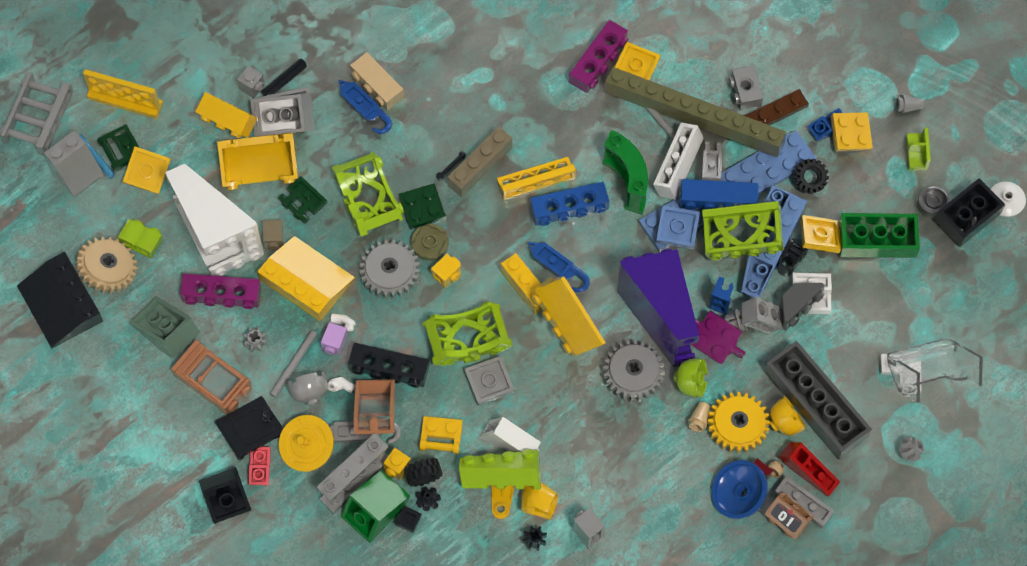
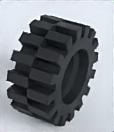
(820, 172)
(423, 472)

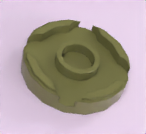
(430, 242)

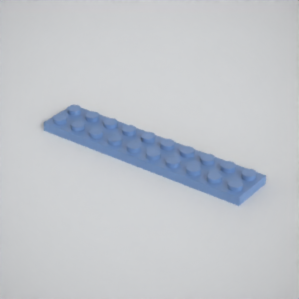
(758, 168)

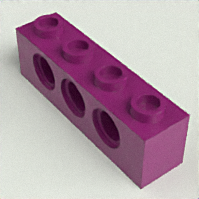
(610, 33)
(192, 283)

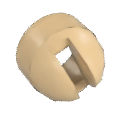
(777, 468)

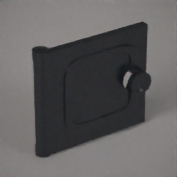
(247, 430)

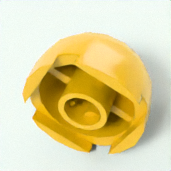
(786, 418)

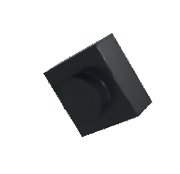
(408, 519)

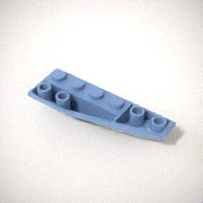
(761, 267)

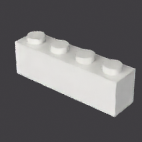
(678, 161)

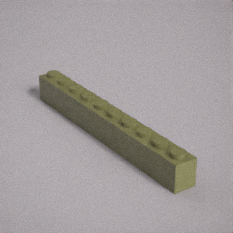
(695, 112)

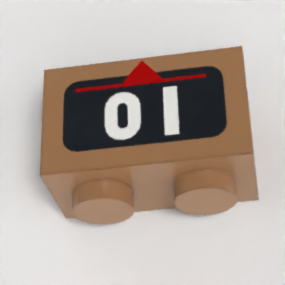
(789, 515)

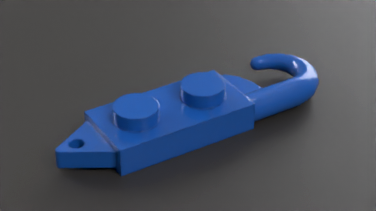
(364, 104)
(558, 264)

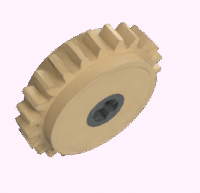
(106, 265)

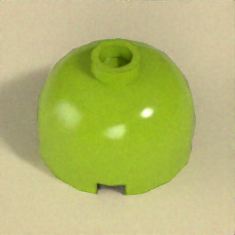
(691, 377)

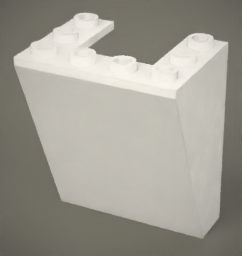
(217, 226)

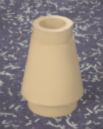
(699, 418)

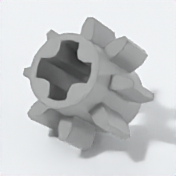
(252, 335)
(911, 448)

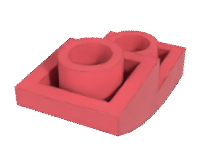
(260, 466)

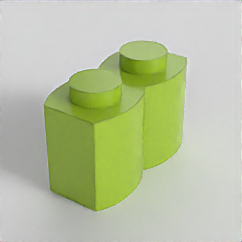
(140, 238)

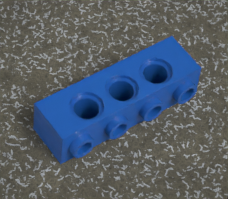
(576, 196)

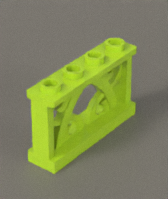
(747, 212)

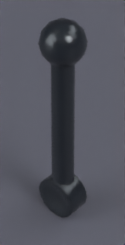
(440, 175)

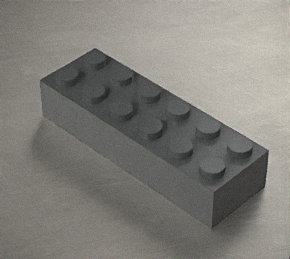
(817, 399)

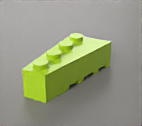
(501, 470)

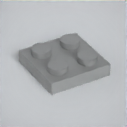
(489, 380)

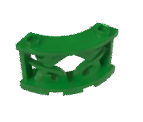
(629, 164)

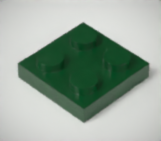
(422, 206)

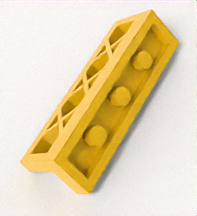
(537, 180)

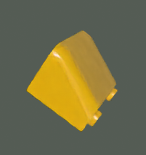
(257, 160)

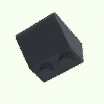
(224, 495)

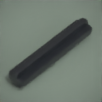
(284, 78)

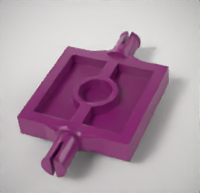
(718, 338)

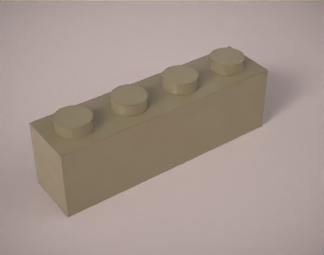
(479, 162)

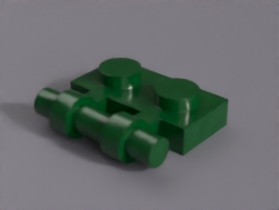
(307, 196)

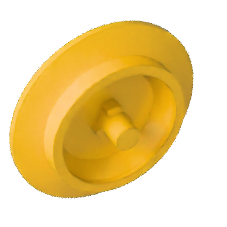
(306, 443)

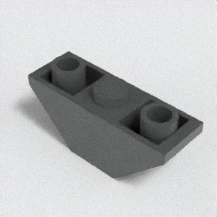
(799, 301)

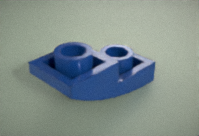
(822, 127)

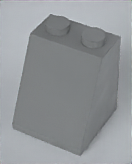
(73, 164)

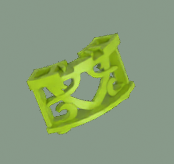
(363, 220)
(448, 355)

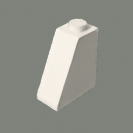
(508, 436)

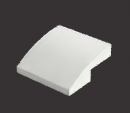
(824, 304)

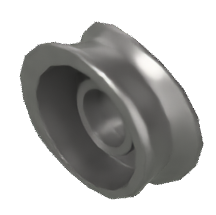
(932, 200)

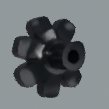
(428, 498)

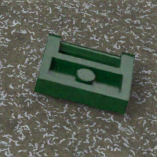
(125, 143)

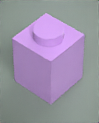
(334, 339)

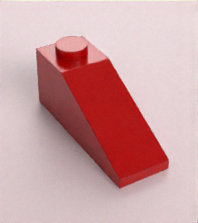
(808, 467)

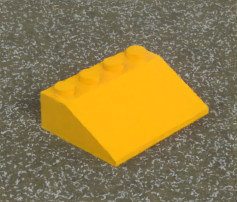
(305, 277)
(567, 316)

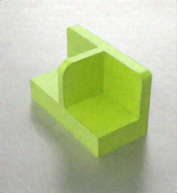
(918, 150)

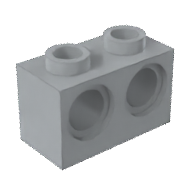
(761, 315)

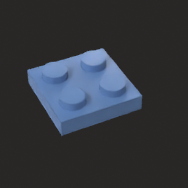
(678, 227)

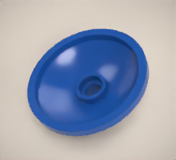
(732, 483)

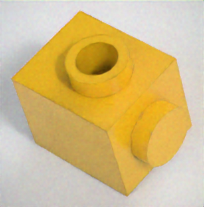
(446, 270)
(396, 463)

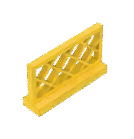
(122, 94)

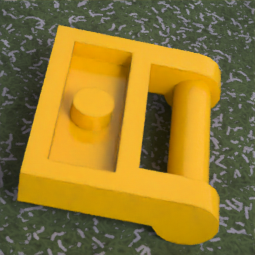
(441, 429)

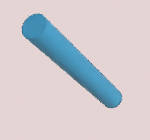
(102, 164)

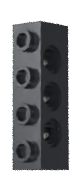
(361, 353)

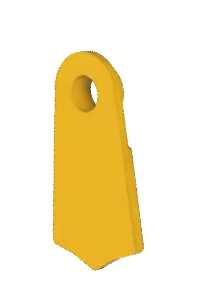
(503, 499)

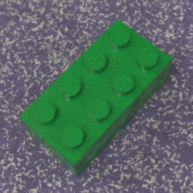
(879, 235)

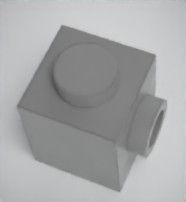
(251, 82)

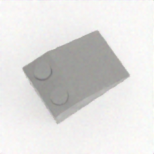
(282, 114)

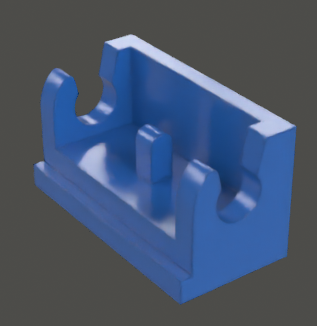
(720, 298)

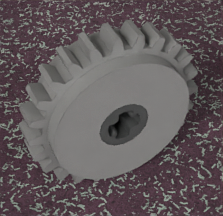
(380, 260)
(633, 357)

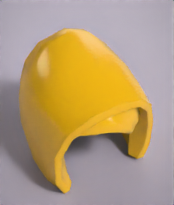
(539, 502)

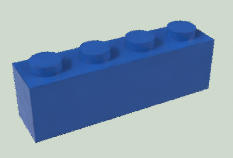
(716, 194)

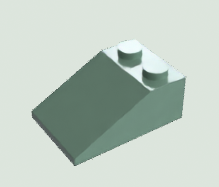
(165, 326)

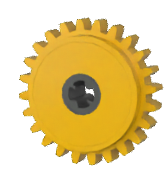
(743, 435)

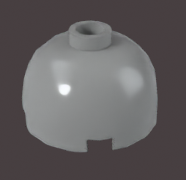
(309, 388)

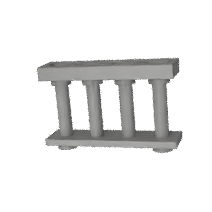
(48, 126)
(353, 473)

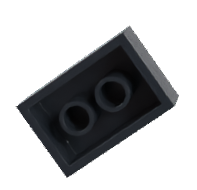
(969, 212)

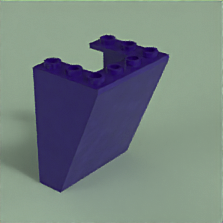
(660, 300)

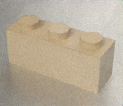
(376, 81)

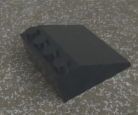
(59, 301)

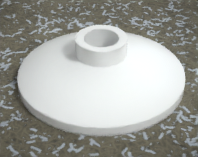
(1015, 203)

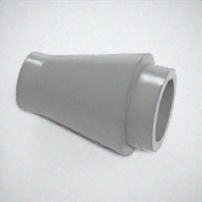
(907, 103)

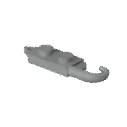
(344, 433)

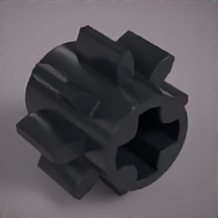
(531, 534)

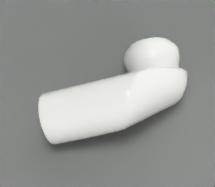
(344, 320)
(341, 383)

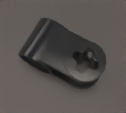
(793, 255)

